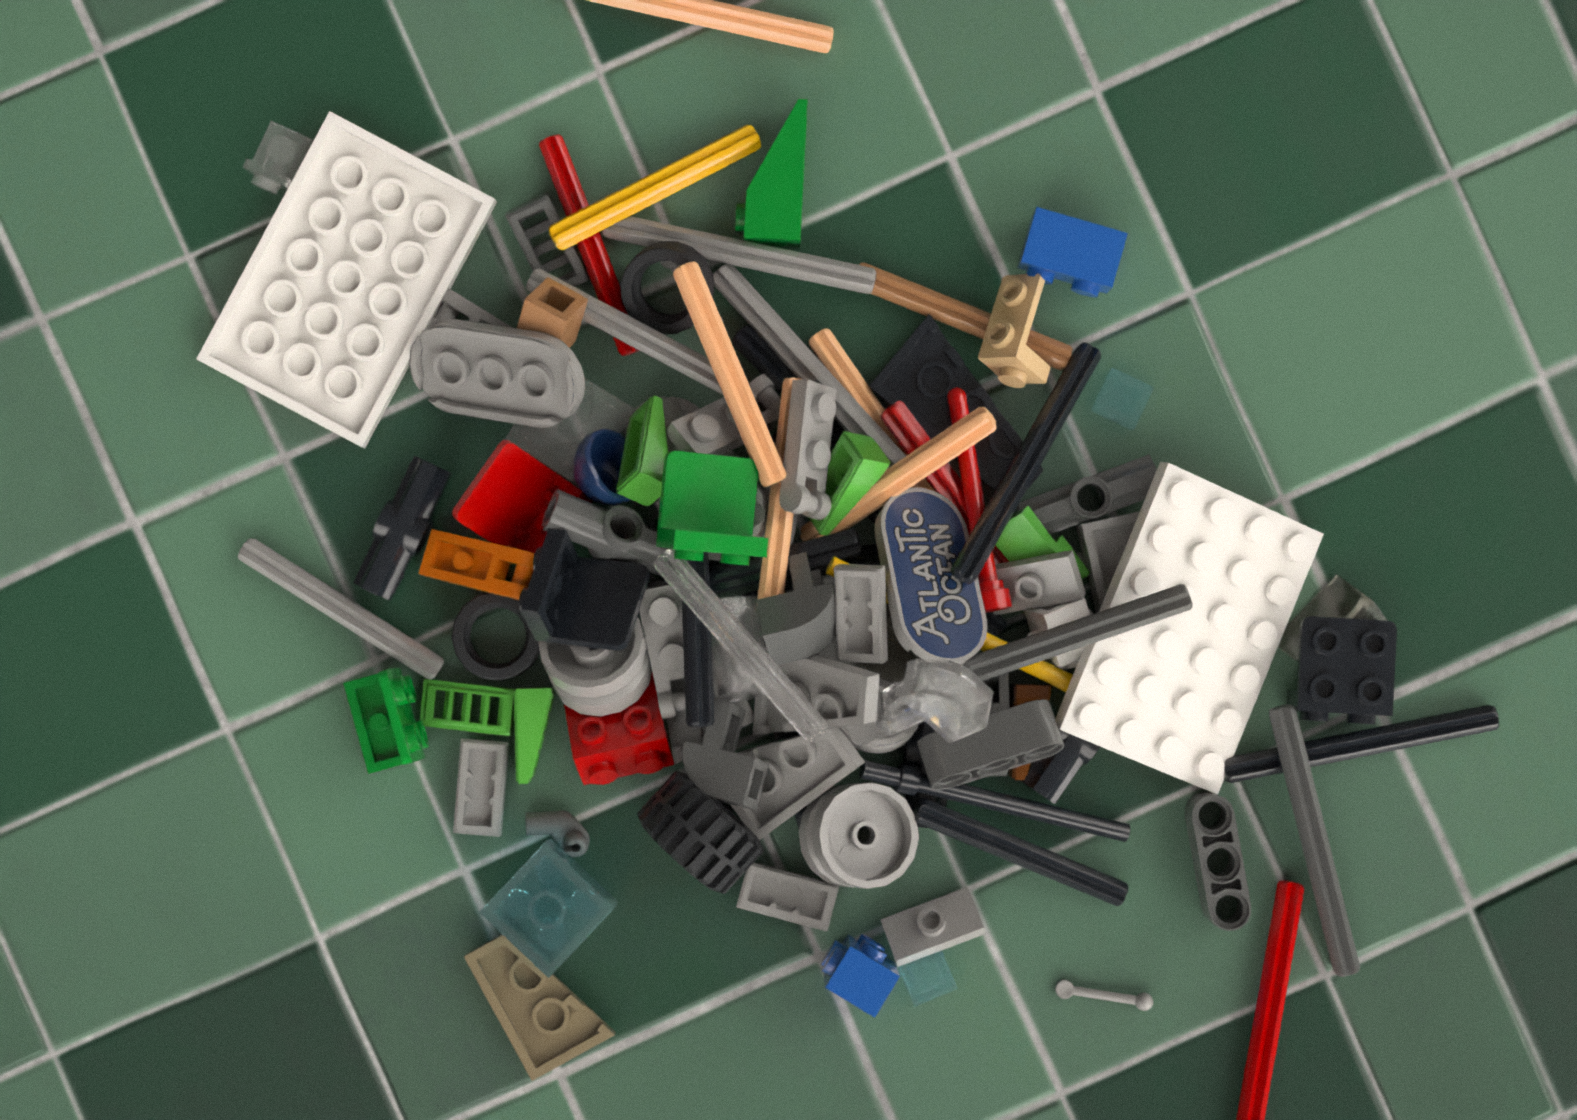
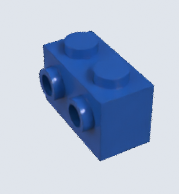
(1072, 252)
(860, 972)

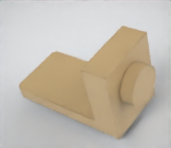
(1007, 332)

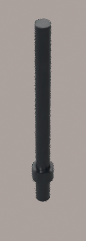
(909, 781)

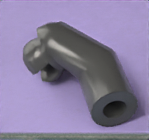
(562, 827)

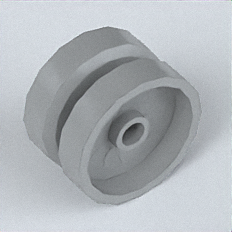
(598, 679)
(859, 835)

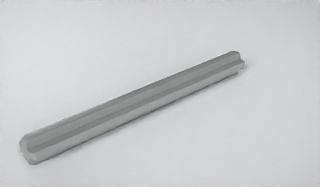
(748, 254)
(798, 356)

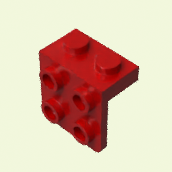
(510, 498)
(620, 741)

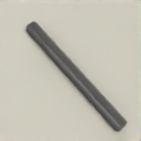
(1080, 632)
(1314, 839)

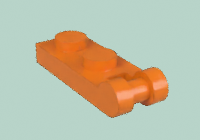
(476, 564)

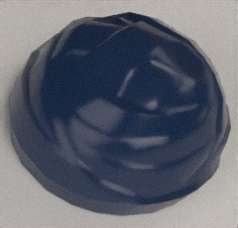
(598, 466)

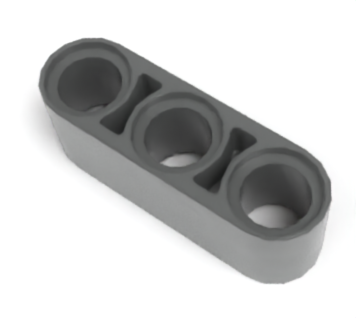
(1009, 741)
(1232, 878)

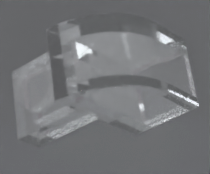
(941, 695)

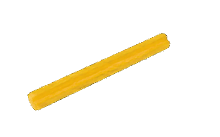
(654, 187)

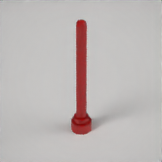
(993, 593)

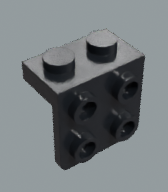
(581, 597)
(1345, 669)

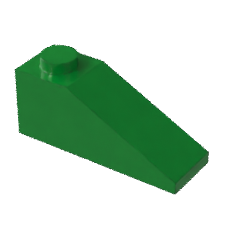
(776, 192)

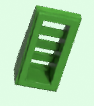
(644, 454)
(854, 469)
(505, 718)
(531, 718)

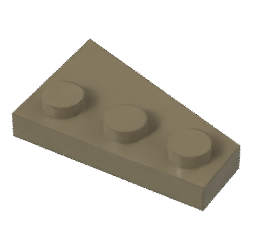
(536, 1012)

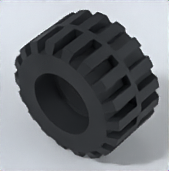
(700, 833)

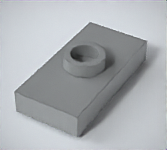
(1041, 581)
(860, 613)
(481, 787)
(788, 896)
(933, 926)

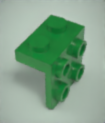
(709, 507)
(386, 719)

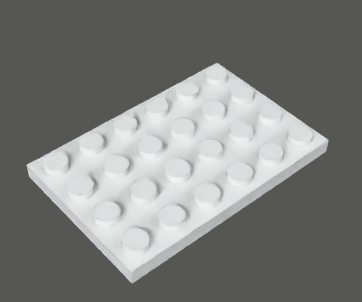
(346, 279)
(1189, 682)

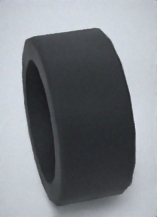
(631, 285)
(469, 657)

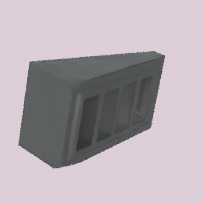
(528, 209)

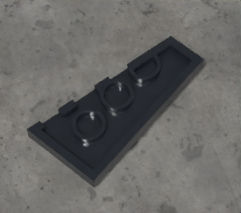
(922, 378)

